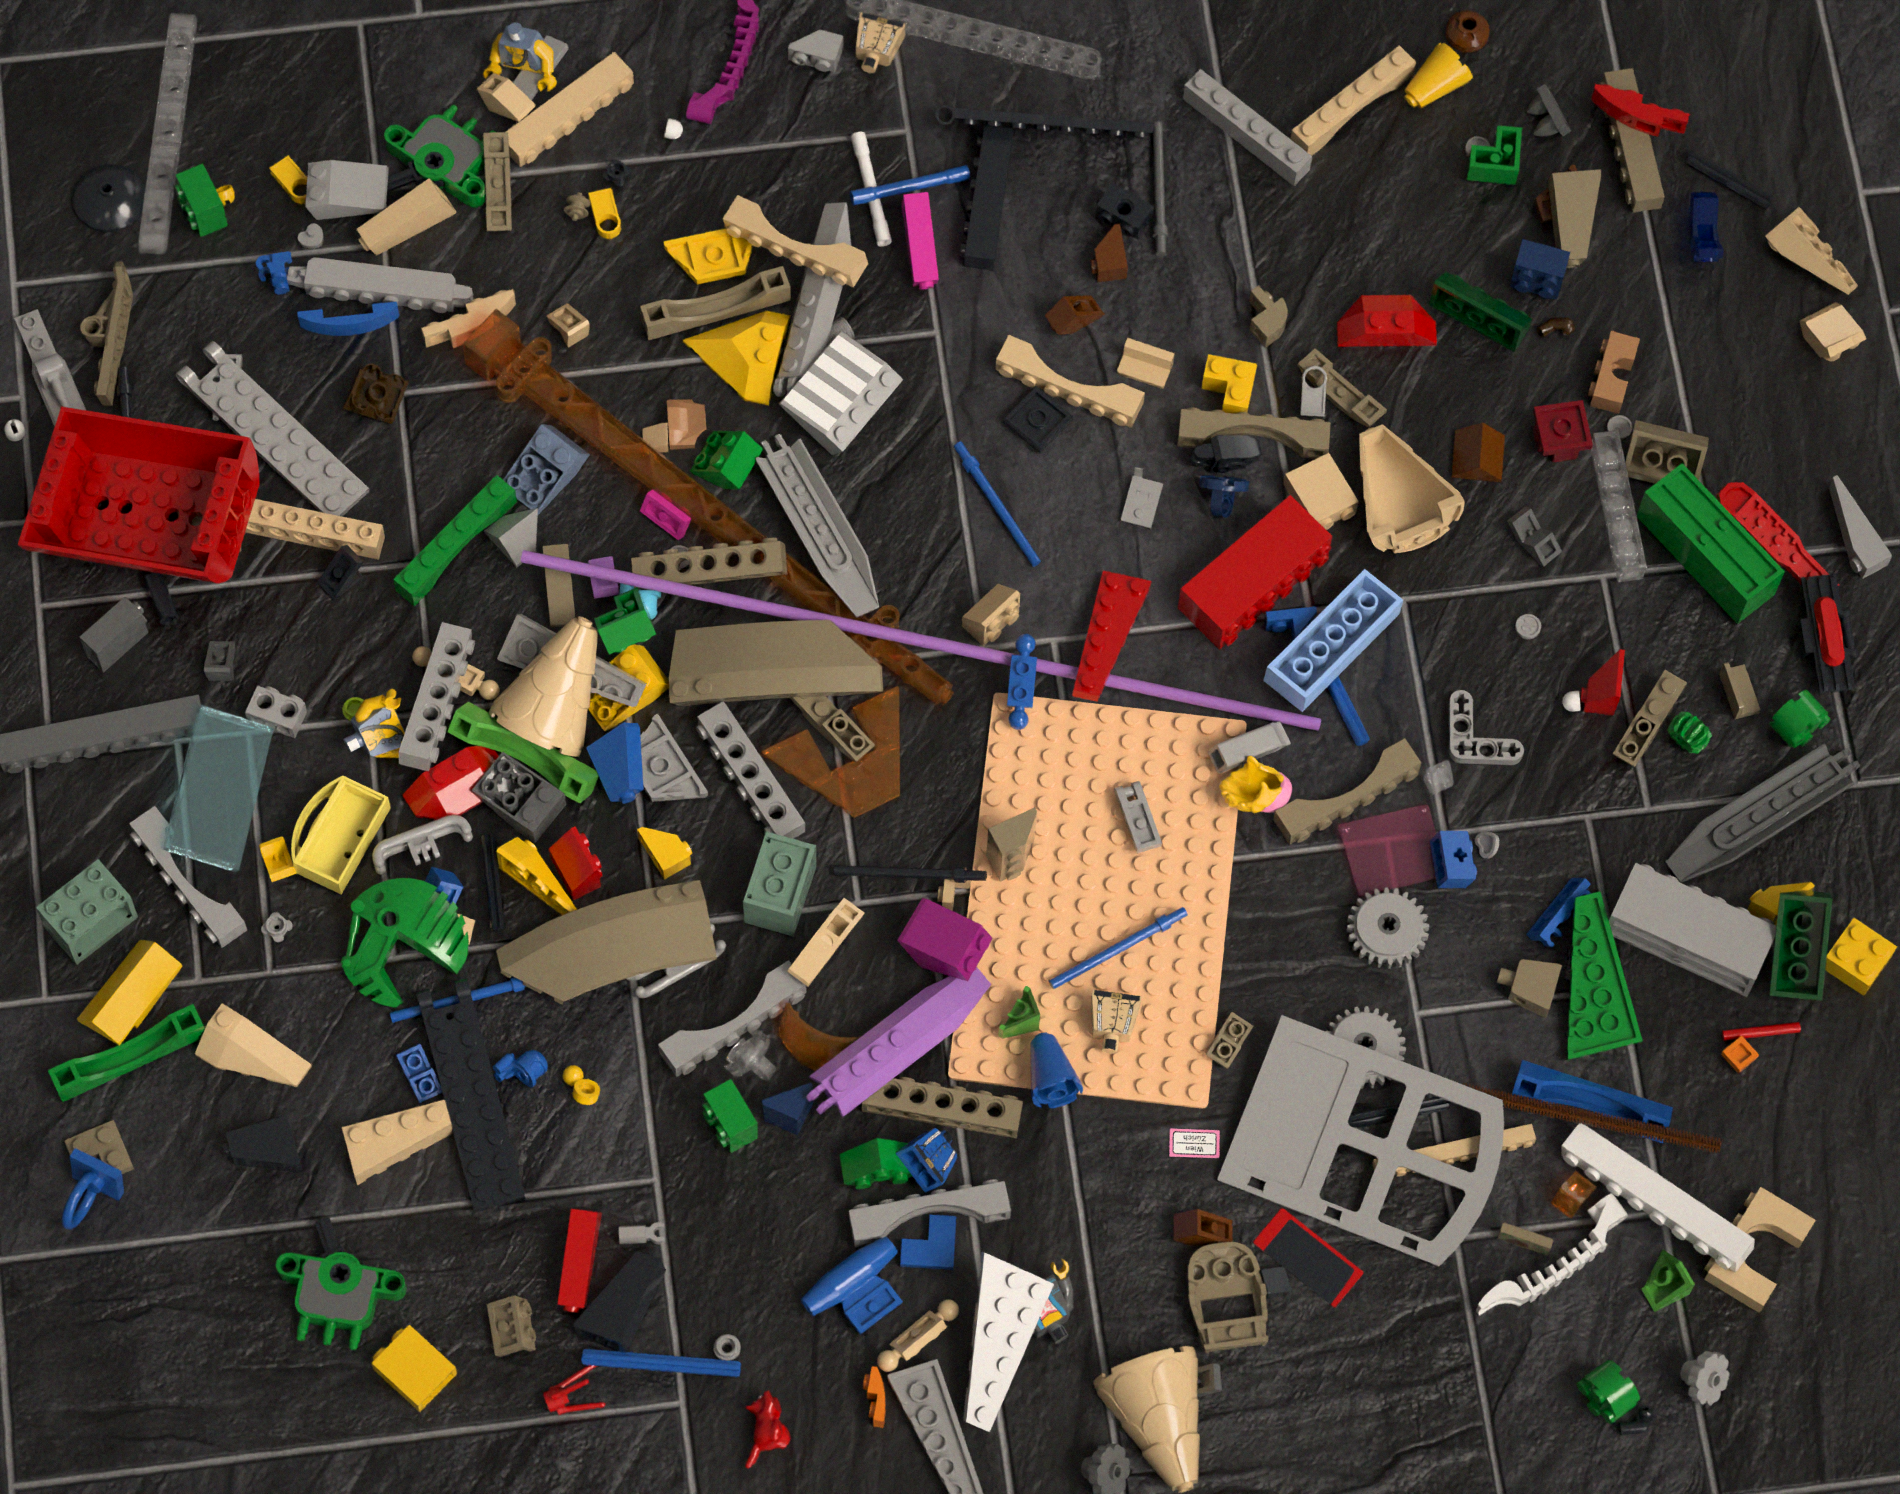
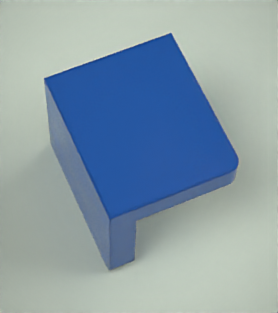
(445, 882)

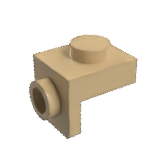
(946, 893)

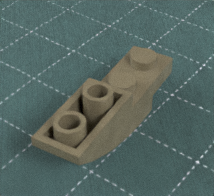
(1650, 718)
(835, 726)

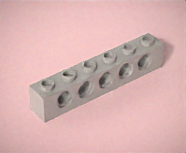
(449, 639)
(721, 719)

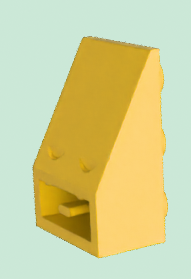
(641, 665)

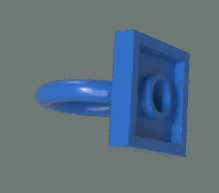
(96, 1178)

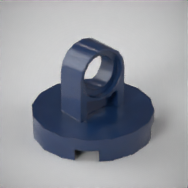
(1223, 492)

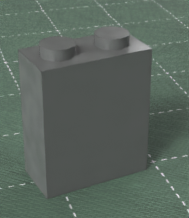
(114, 634)

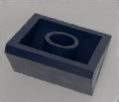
(788, 1108)

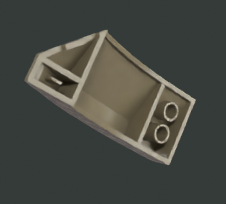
(768, 663)
(612, 941)

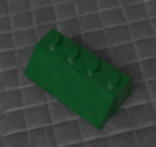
(1479, 311)
(1801, 944)

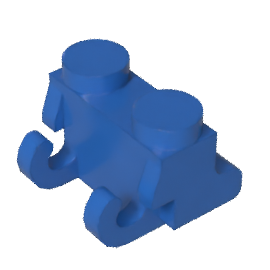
(277, 268)

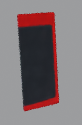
(1308, 1257)

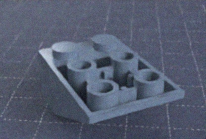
(545, 467)

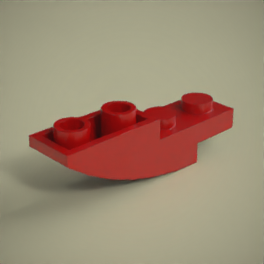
(1629, 110)

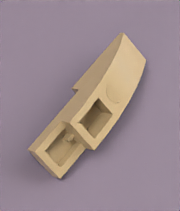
(460, 326)
(825, 942)

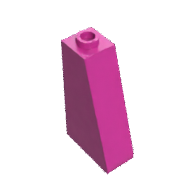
(920, 239)

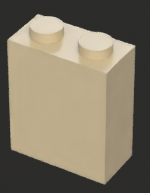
(1322, 491)

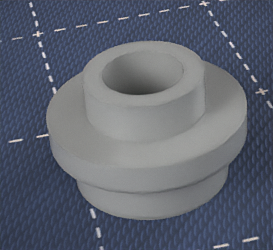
(727, 1340)

